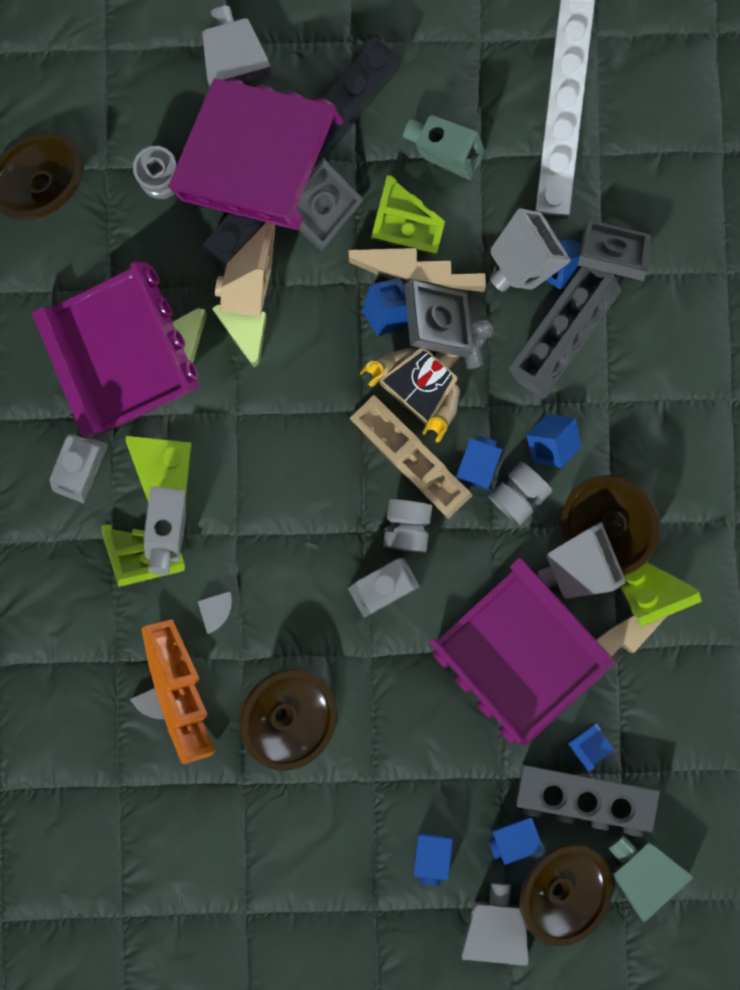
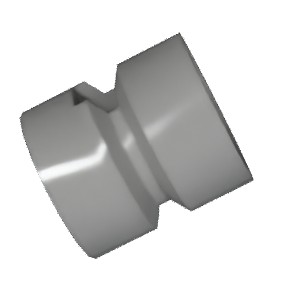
(154, 170)
(520, 493)
(407, 526)

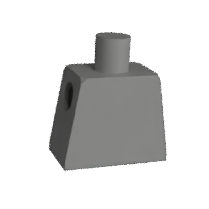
(233, 49)
(526, 252)
(77, 466)
(164, 528)
(584, 565)
(383, 587)
(496, 930)

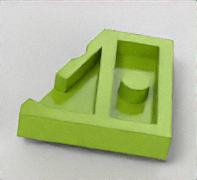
(406, 221)
(160, 462)
(128, 556)
(656, 594)

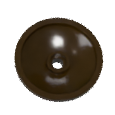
(39, 175)
(600, 501)
(302, 728)
(575, 904)

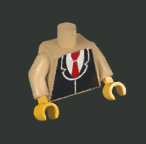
(420, 384)

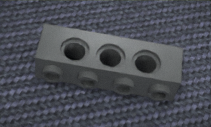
(565, 330)
(641, 800)

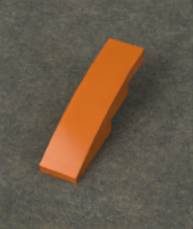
(175, 689)

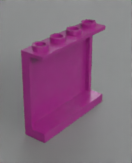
(253, 151)
(117, 351)
(522, 655)

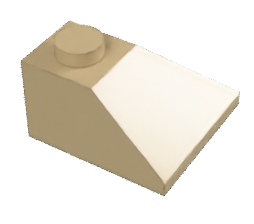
(248, 275)

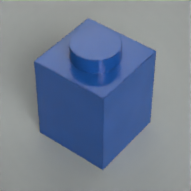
(479, 462)
(515, 840)
(432, 858)

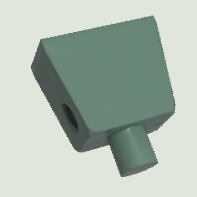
(446, 144)
(646, 876)

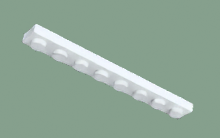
(564, 107)

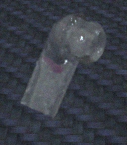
(480, 332)

